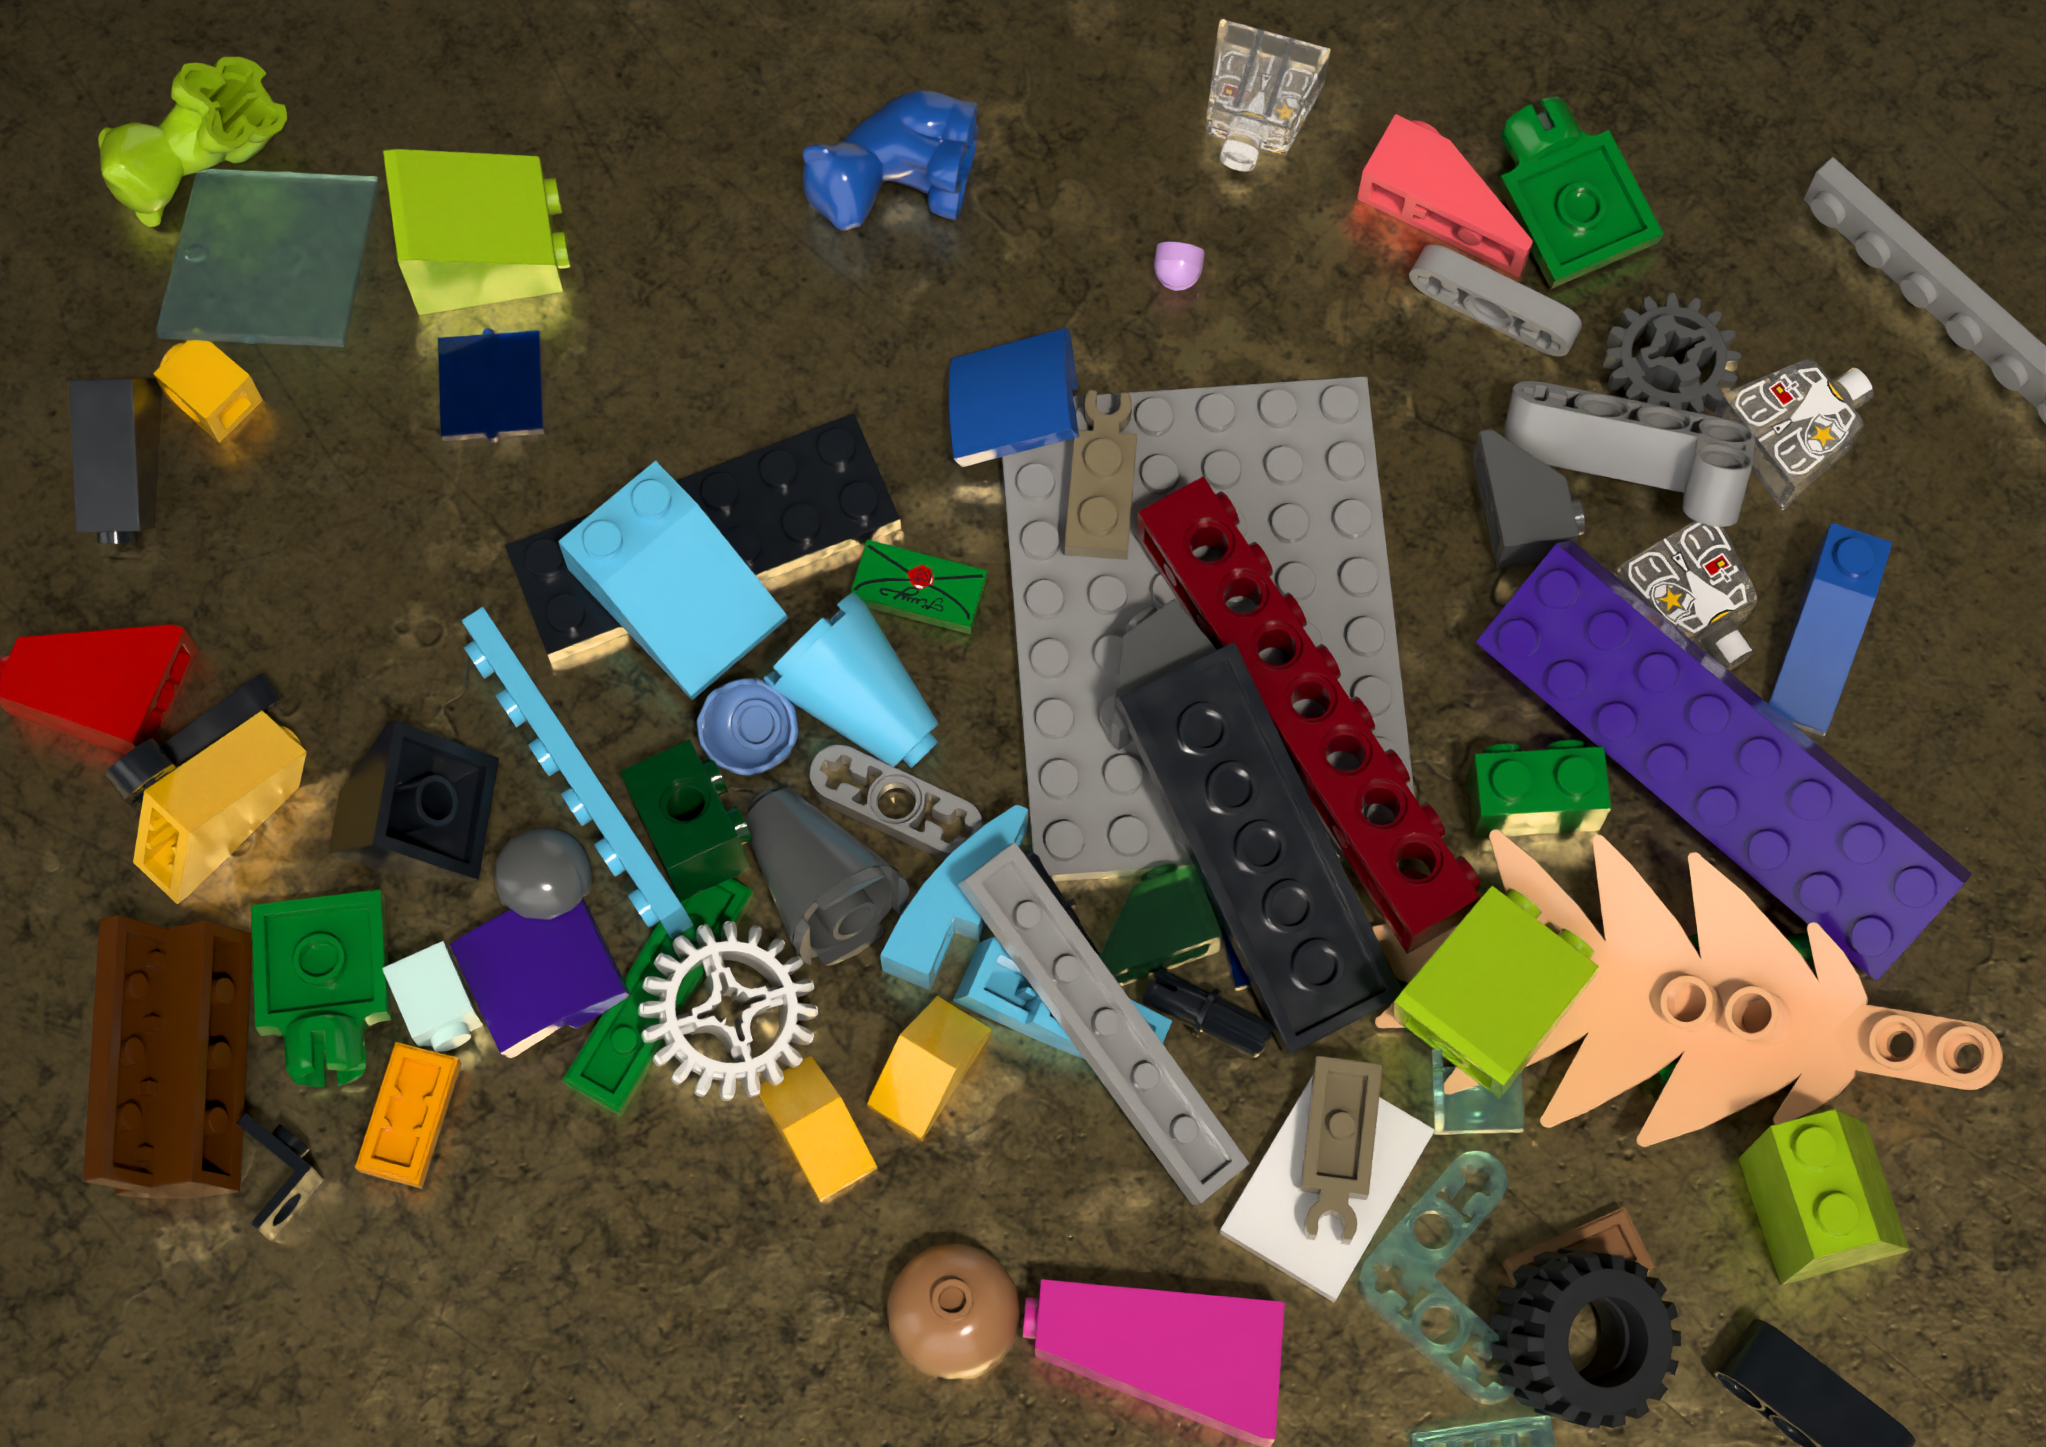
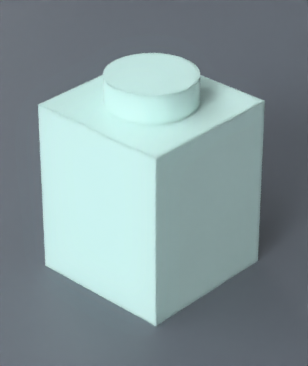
(433, 999)

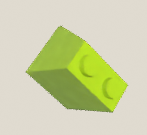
(474, 227)
(1496, 989)
(1821, 1196)

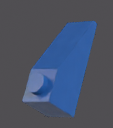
(1828, 626)

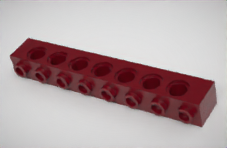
(1411, 907)

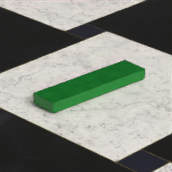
(615, 1054)

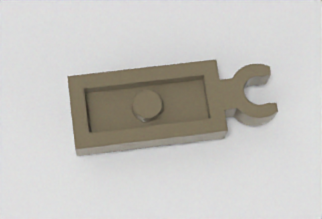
(1101, 483)
(1340, 1140)

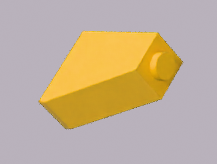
(215, 803)

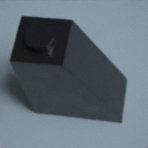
(115, 455)

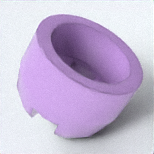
(1178, 264)

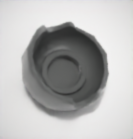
(542, 873)

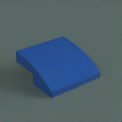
(1012, 398)

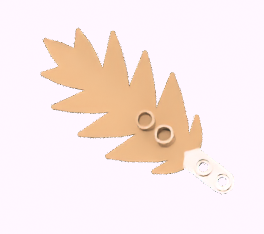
(1738, 1015)

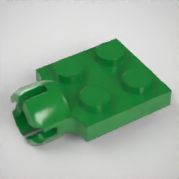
(1572, 194)
(321, 980)

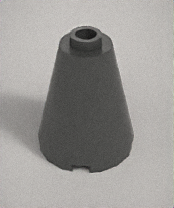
(821, 877)

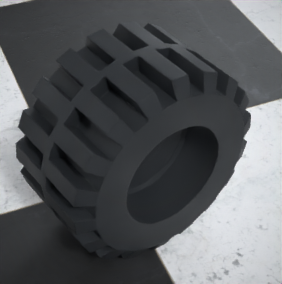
(1632, 1346)

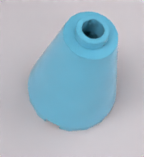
(857, 685)

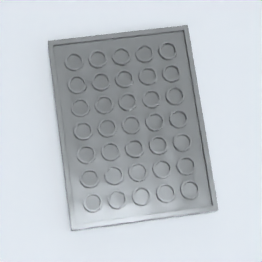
(1303, 488)

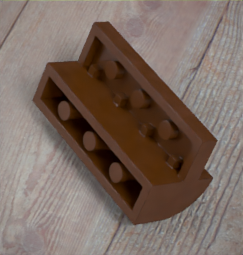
(168, 1059)

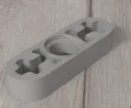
(1495, 300)
(847, 800)

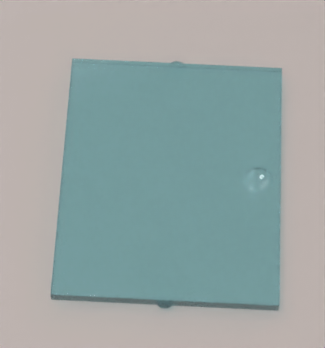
(268, 258)

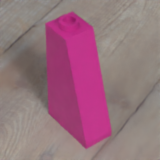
(1172, 1349)

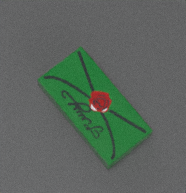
(919, 586)

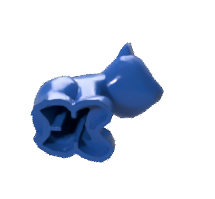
(913, 141)

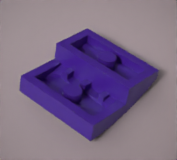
(538, 975)

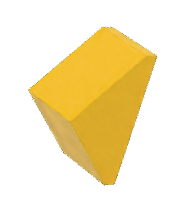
(927, 1066)
(817, 1128)

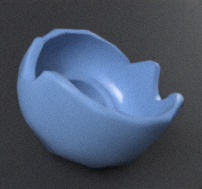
(747, 727)

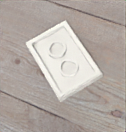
(1273, 1209)

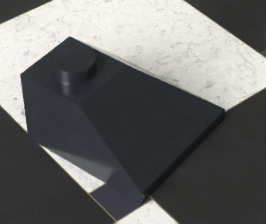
(416, 806)

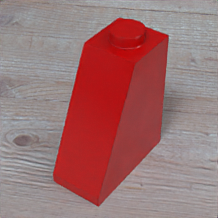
(99, 683)

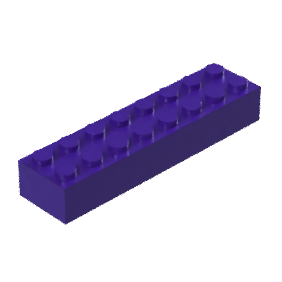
(1723, 758)

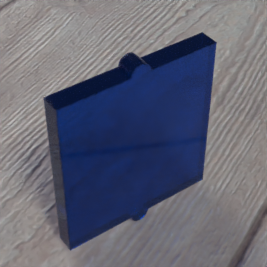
(490, 385)

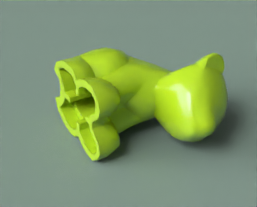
(216, 119)

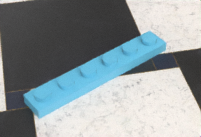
(586, 796)

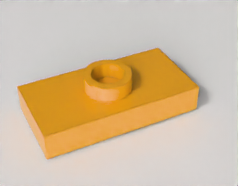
(408, 1115)

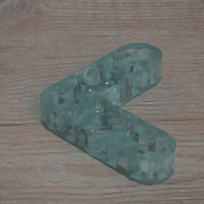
(1421, 1266)

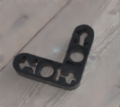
(152, 762)

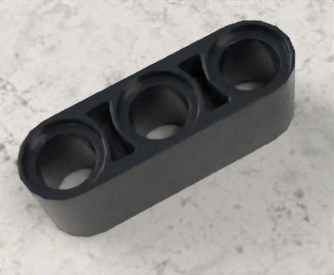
(1803, 1394)

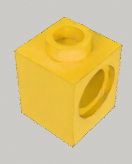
(207, 386)

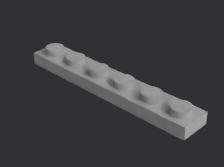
(1930, 281)
(1103, 1024)

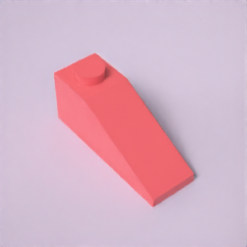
(1436, 190)

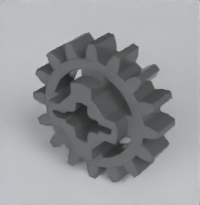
(1681, 337)

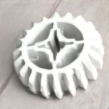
(720, 979)

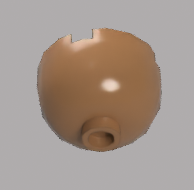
(953, 1311)

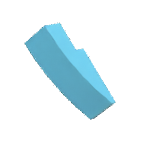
(941, 907)
(1003, 994)

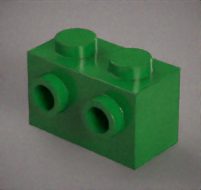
(1538, 789)

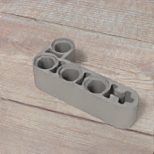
(1638, 444)

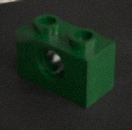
(692, 851)

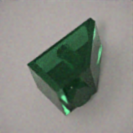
(1161, 925)

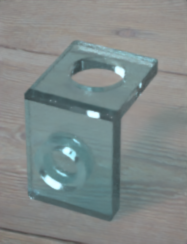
(1474, 1108)

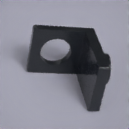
(296, 1189)

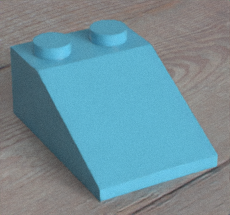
(671, 580)

